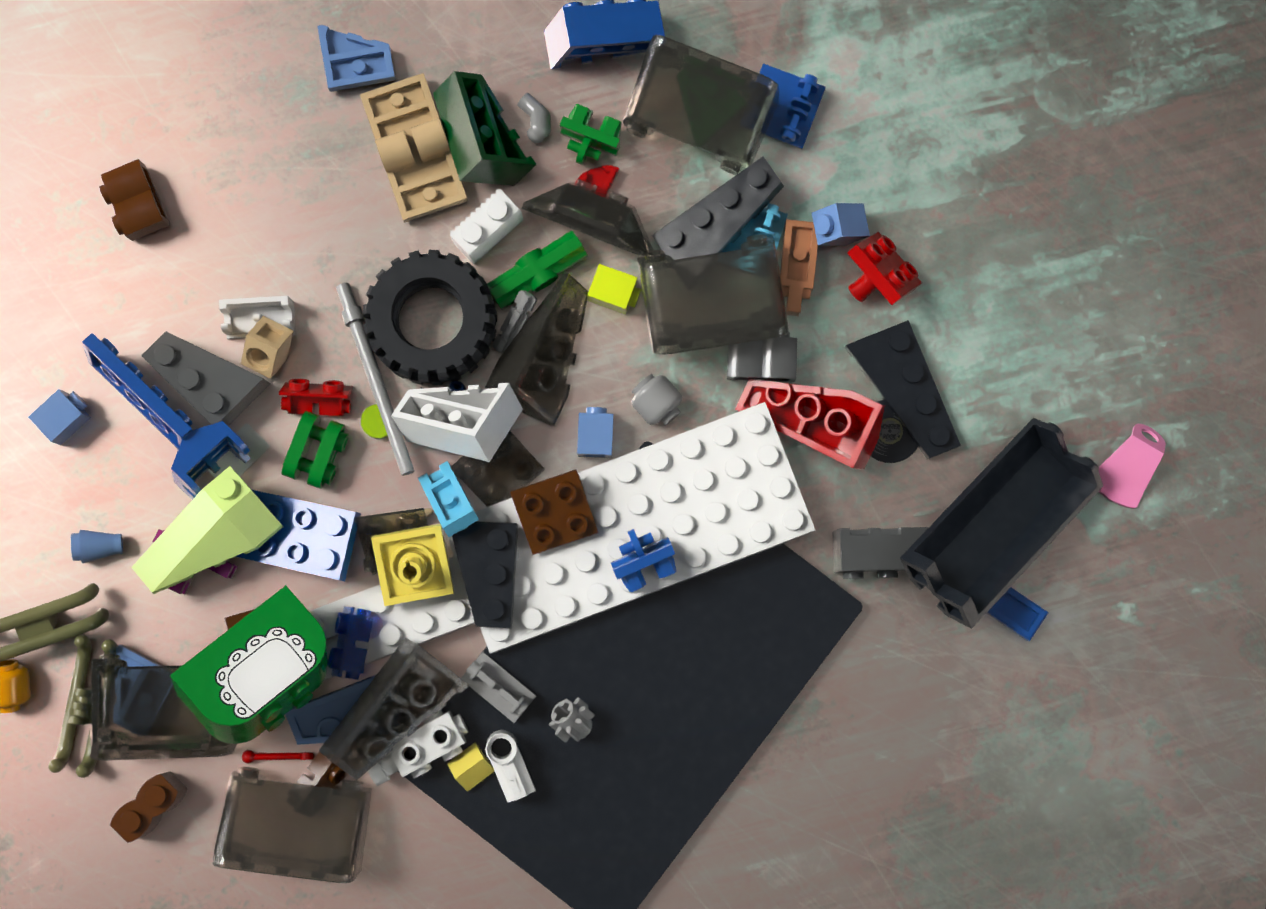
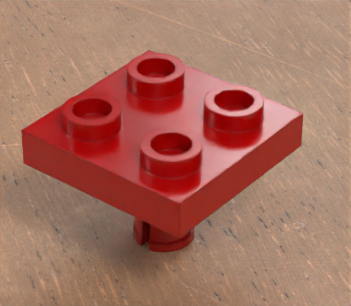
(882, 270)

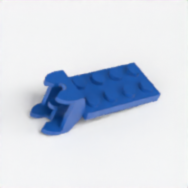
(196, 448)

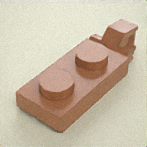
(798, 263)

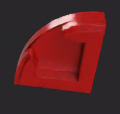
(602, 176)

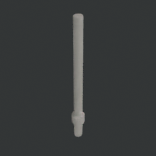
(354, 319)

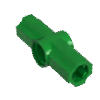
(537, 269)

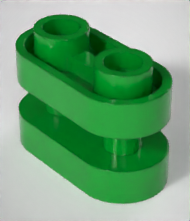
(332, 440)

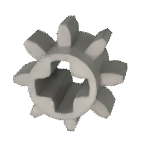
(571, 719)

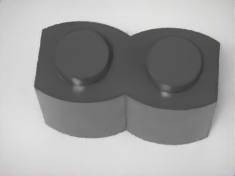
(763, 360)

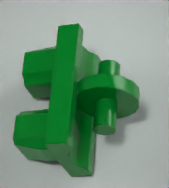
(577, 128)

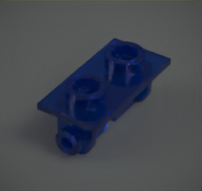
(345, 654)

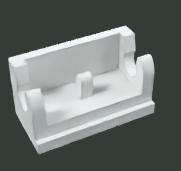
(244, 313)

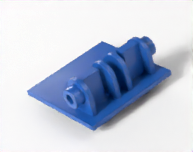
(796, 107)

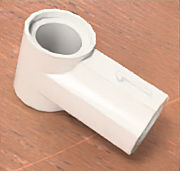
(510, 768)

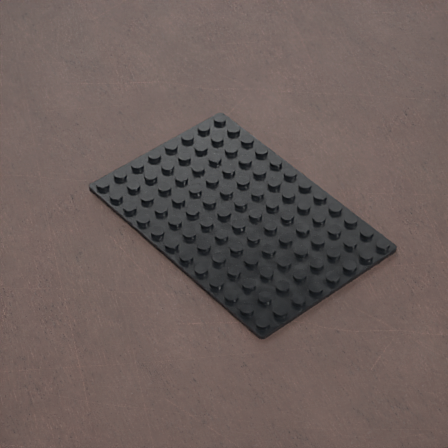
(679, 706)

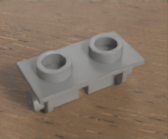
(498, 687)

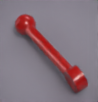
(249, 756)

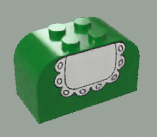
(255, 670)

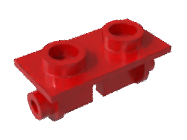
(329, 395)

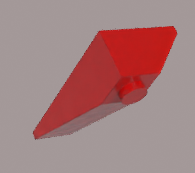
(823, 418)

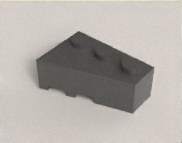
(206, 381)

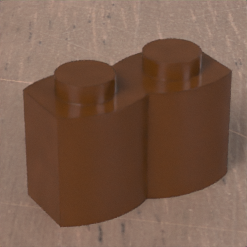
(133, 200)
(145, 812)

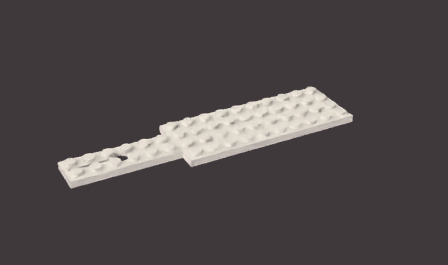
(708, 490)

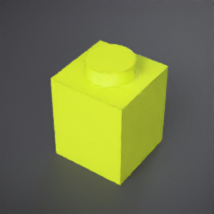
(614, 289)

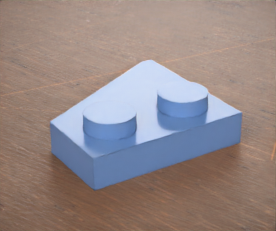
(354, 60)

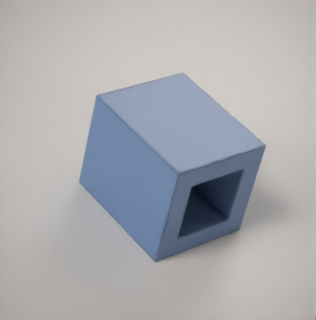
(840, 224)
(60, 416)
(595, 433)

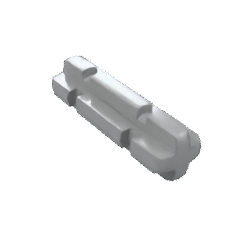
(515, 320)

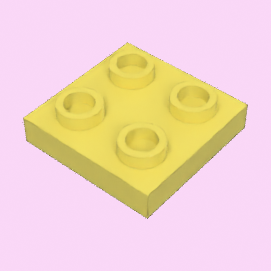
(412, 564)

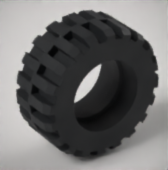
(406, 279)

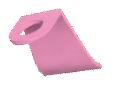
(1131, 467)

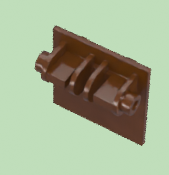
(554, 511)

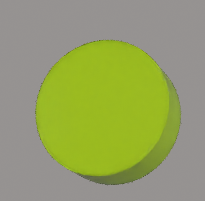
(372, 423)

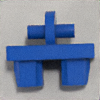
(630, 566)

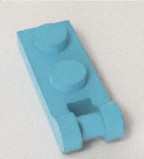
(448, 499)

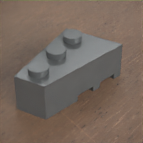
(872, 550)

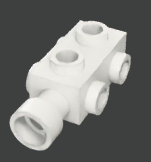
(426, 748)

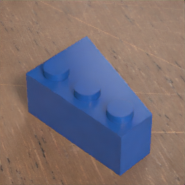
(602, 29)

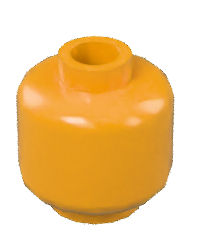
(14, 686)

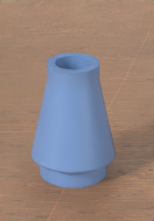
(93, 545)

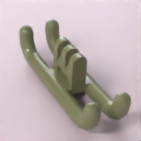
(37, 625)
(78, 708)

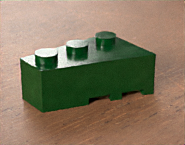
(477, 134)

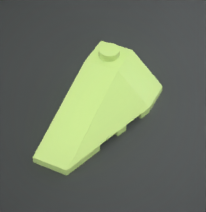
(213, 527)

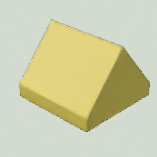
(470, 767)

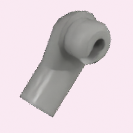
(539, 118)

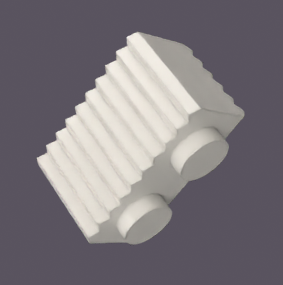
(486, 226)

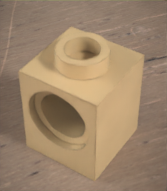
(266, 347)

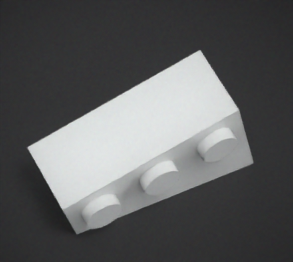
(458, 421)

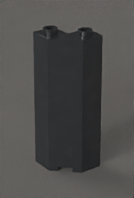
(1002, 522)

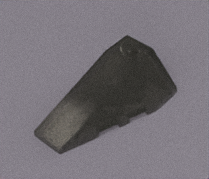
(541, 352)

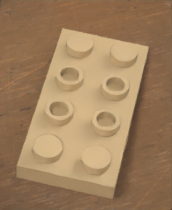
(413, 147)

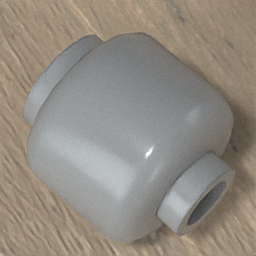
(656, 400)

